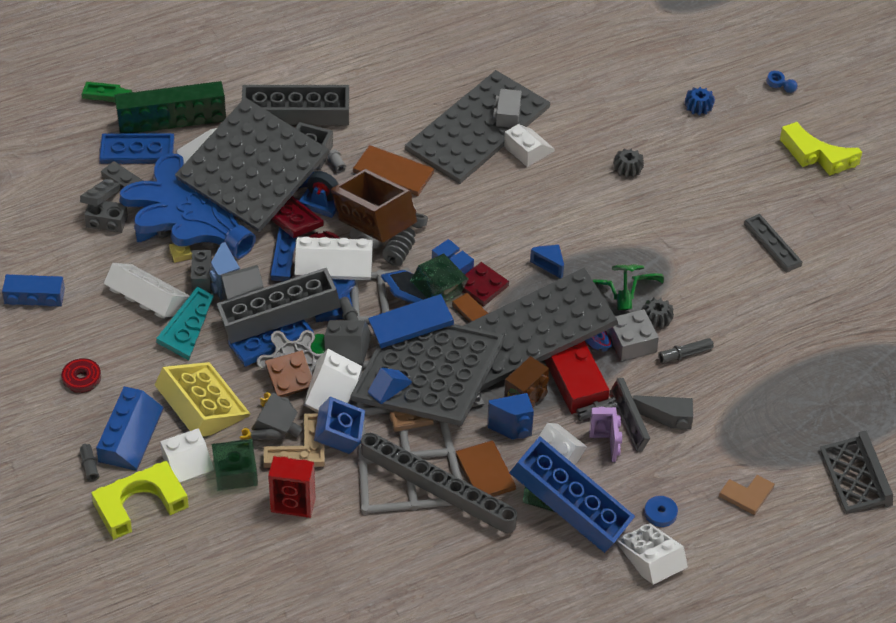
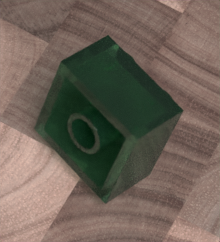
(439, 277)
(234, 464)

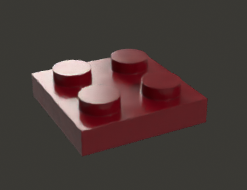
(484, 284)

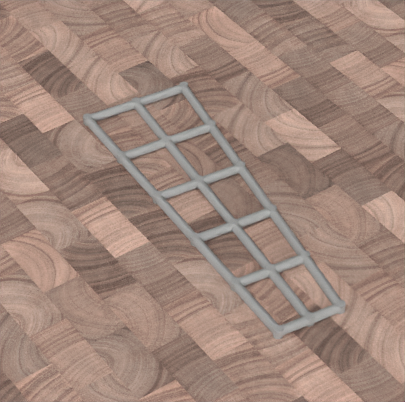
(449, 451)

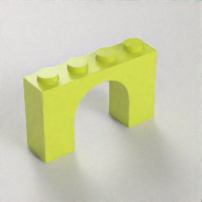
(155, 480)

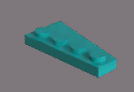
(185, 326)

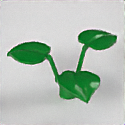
(624, 297)

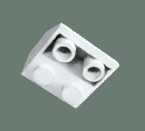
(563, 442)

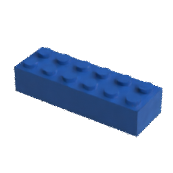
(572, 494)

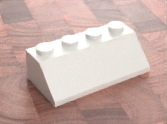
(342, 257)
(145, 289)

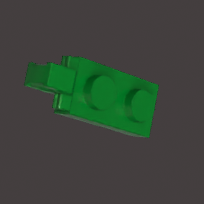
(102, 91)

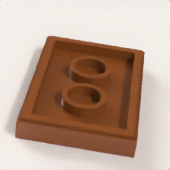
(486, 469)

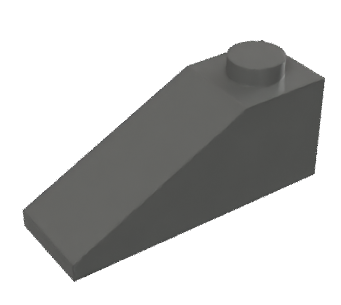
(668, 411)

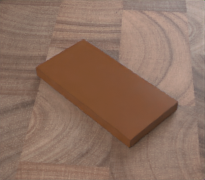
(395, 169)

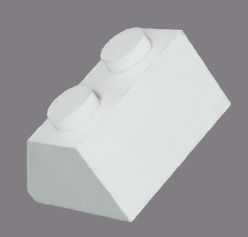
(526, 145)
(187, 456)

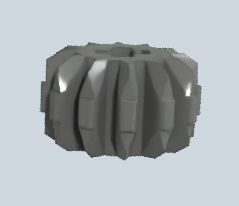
(628, 162)
(659, 312)

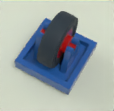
(318, 195)

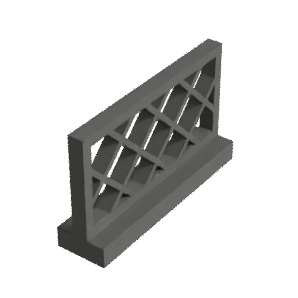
(871, 463)

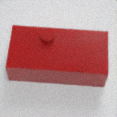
(578, 377)

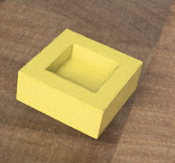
(180, 253)

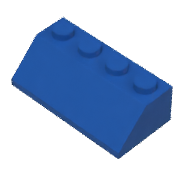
(129, 429)

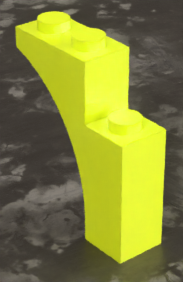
(810, 150)

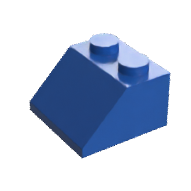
(511, 416)

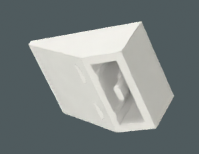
(653, 553)

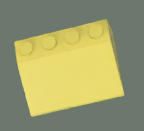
(200, 397)

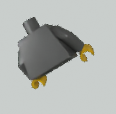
(274, 420)

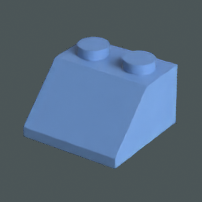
(222, 263)

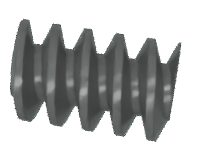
(399, 247)

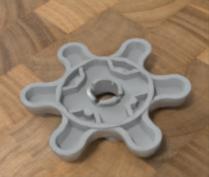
(285, 347)

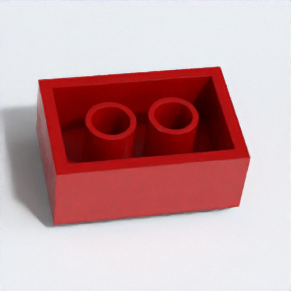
(292, 486)

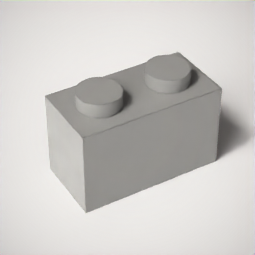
(508, 108)

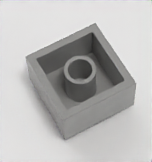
(633, 335)

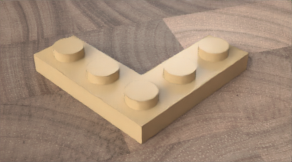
(310, 451)

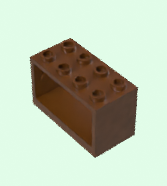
(355, 208)

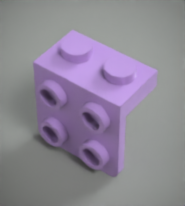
(606, 424)

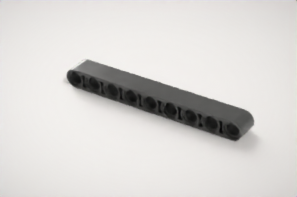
(439, 482)

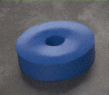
(664, 518)

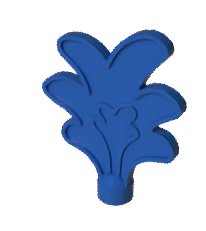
(182, 210)

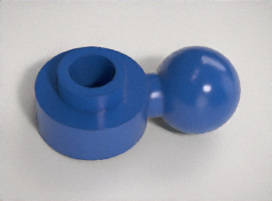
(777, 79)

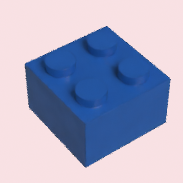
(339, 425)

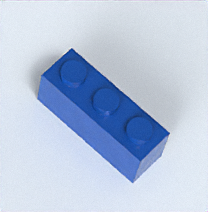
(33, 290)

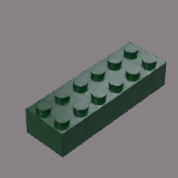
(170, 107)

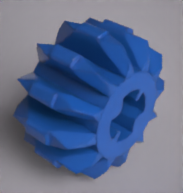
(699, 100)

